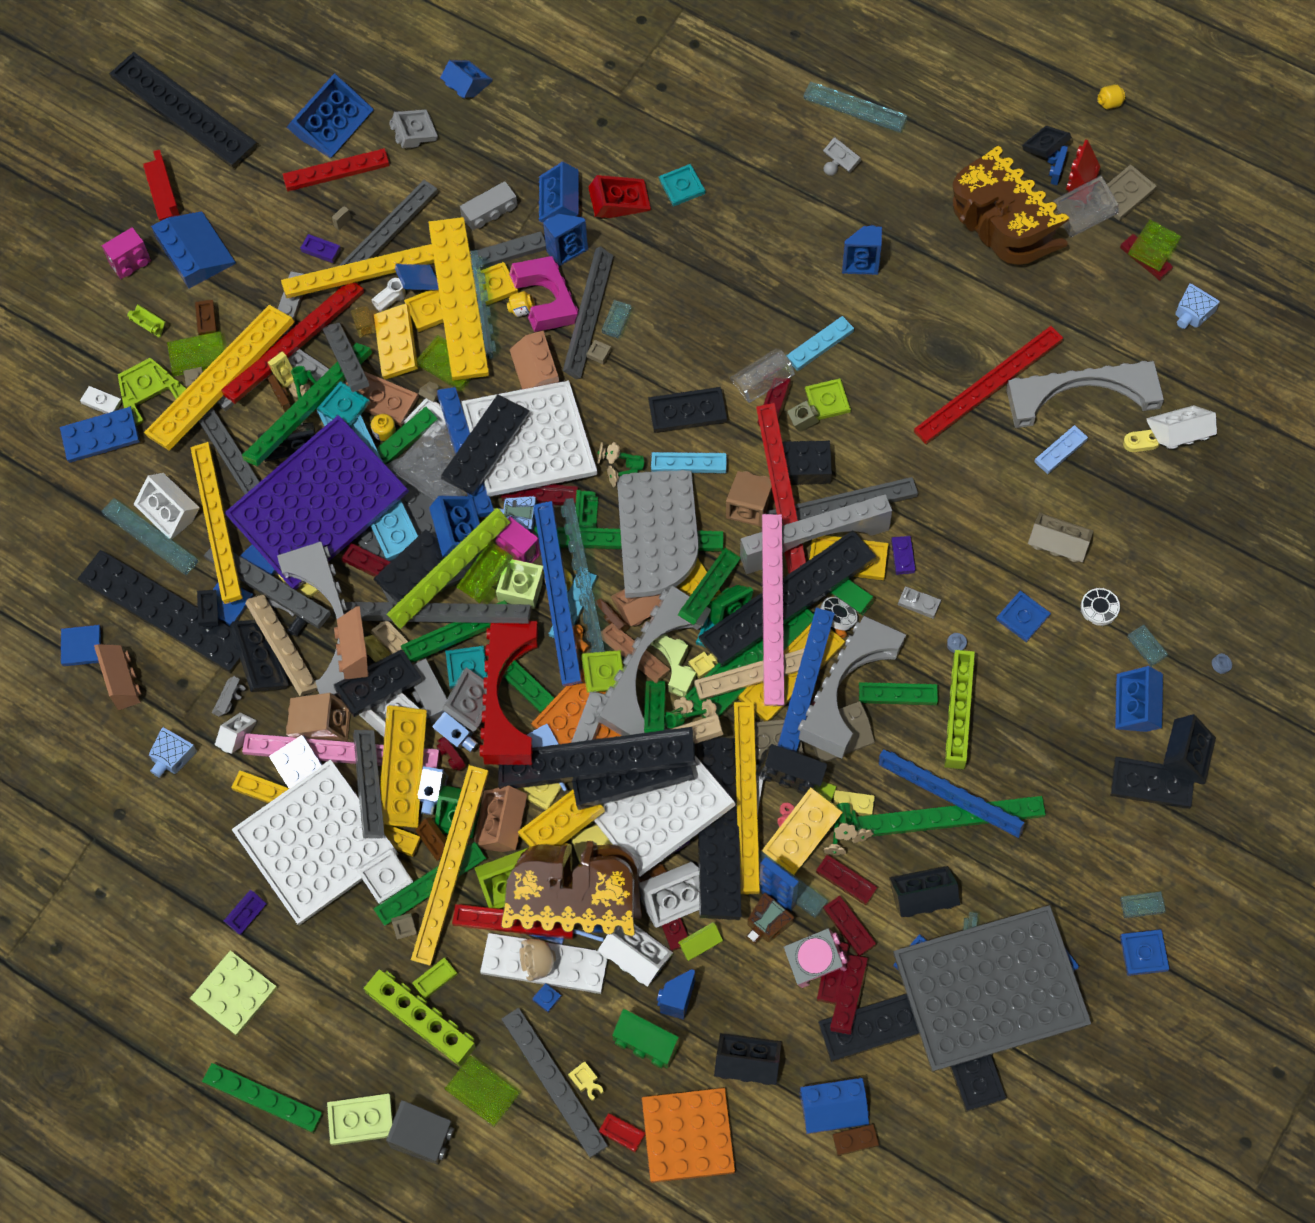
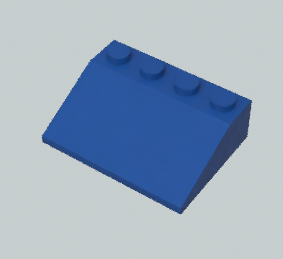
(330, 117)
(192, 247)

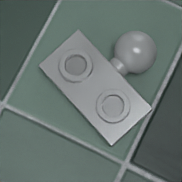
(841, 156)

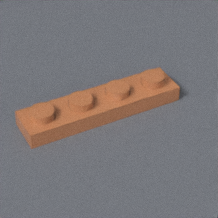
(648, 663)

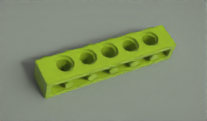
(959, 709)
(457, 1053)

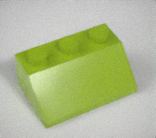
(494, 878)

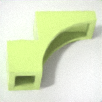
(676, 652)

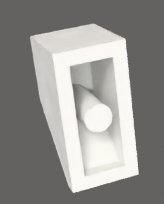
(232, 732)

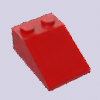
(618, 196)

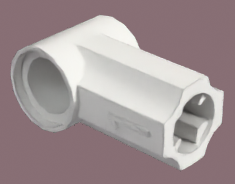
(389, 295)

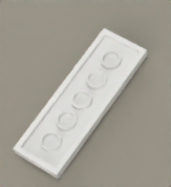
(573, 967)

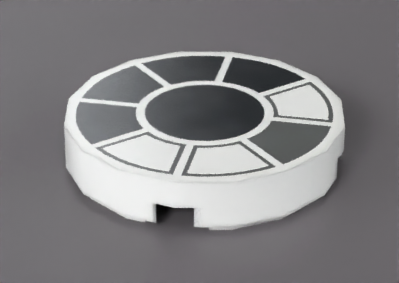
(1100, 606)
(844, 614)

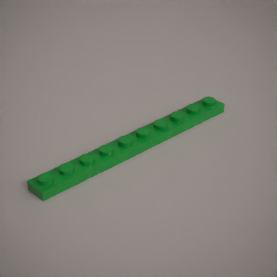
(300, 410)
(611, 539)
(945, 817)

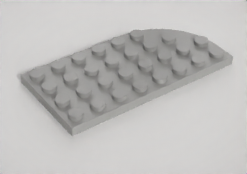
(656, 530)

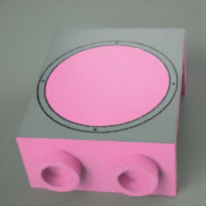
(815, 956)

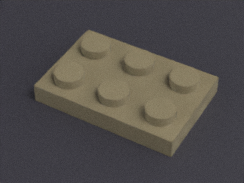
(1130, 190)
(767, 734)

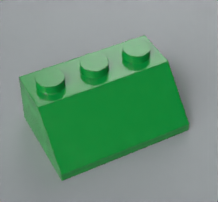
(645, 1039)

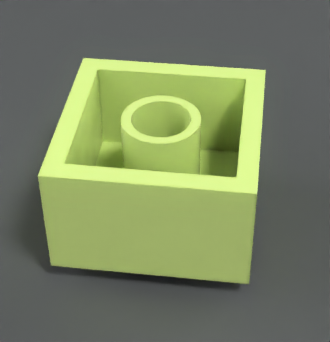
(520, 583)

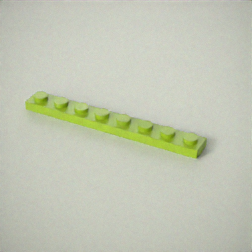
(448, 568)

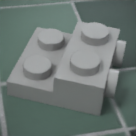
(412, 128)

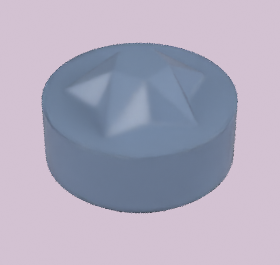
(956, 642)
(1221, 663)

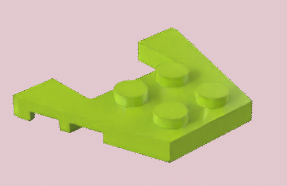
(145, 382)

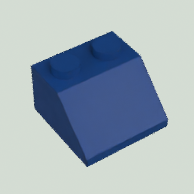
(465, 78)
(676, 995)

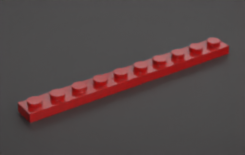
(293, 340)
(988, 385)
(779, 477)

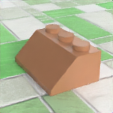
(534, 361)
(635, 609)
(352, 645)
(118, 675)
(500, 819)

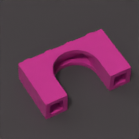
(546, 274)

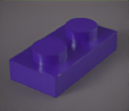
(320, 248)
(903, 555)
(244, 912)

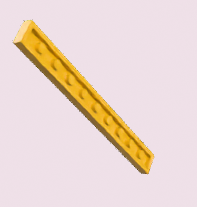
(355, 271)
(216, 523)
(268, 791)
(746, 796)
(450, 865)

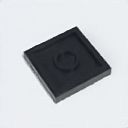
(1046, 141)

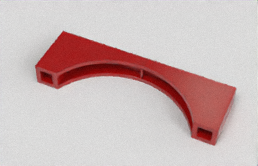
(501, 739)

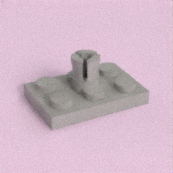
(466, 700)

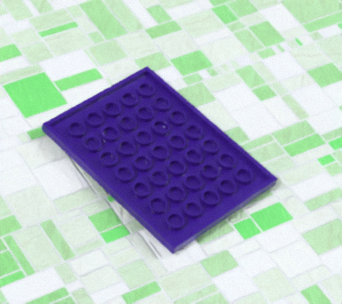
(317, 495)

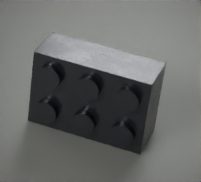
(808, 462)
(790, 769)

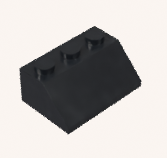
(293, 442)
(1189, 749)
(925, 891)
(747, 1059)

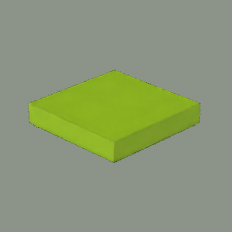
(828, 398)
(601, 669)

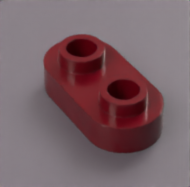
(454, 759)

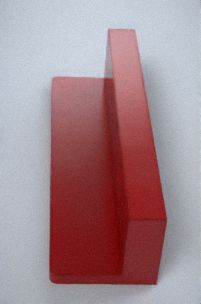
(160, 187)

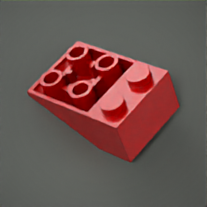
(1084, 167)

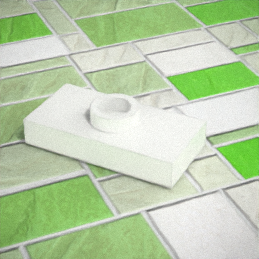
(100, 400)

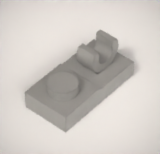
(919, 602)
(229, 691)

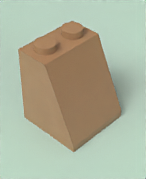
(748, 498)
(318, 718)

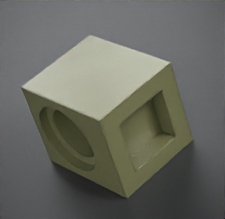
(797, 412)

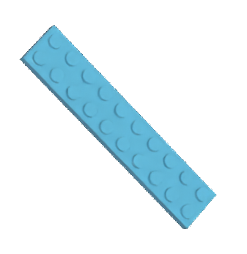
(394, 527)

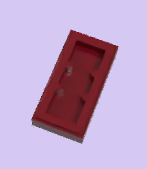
(674, 932)

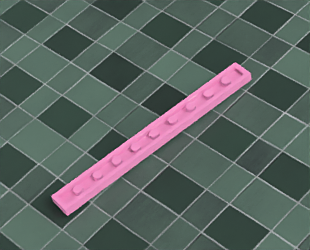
(772, 610)
(324, 749)

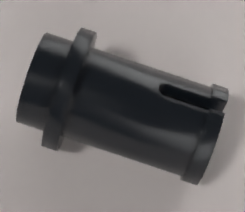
(296, 626)

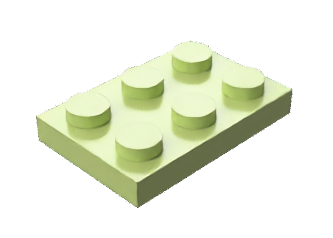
(359, 1119)

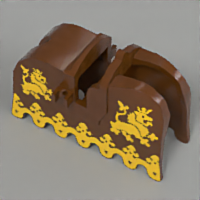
(1006, 210)
(594, 893)

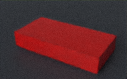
(622, 1132)

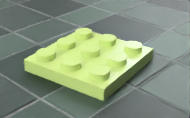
(233, 993)

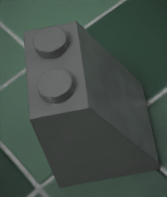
(420, 1133)

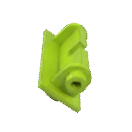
(147, 320)

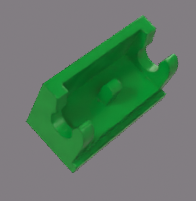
(586, 509)
(854, 596)

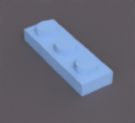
(1061, 449)

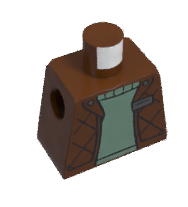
(768, 920)

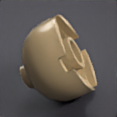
(536, 958)

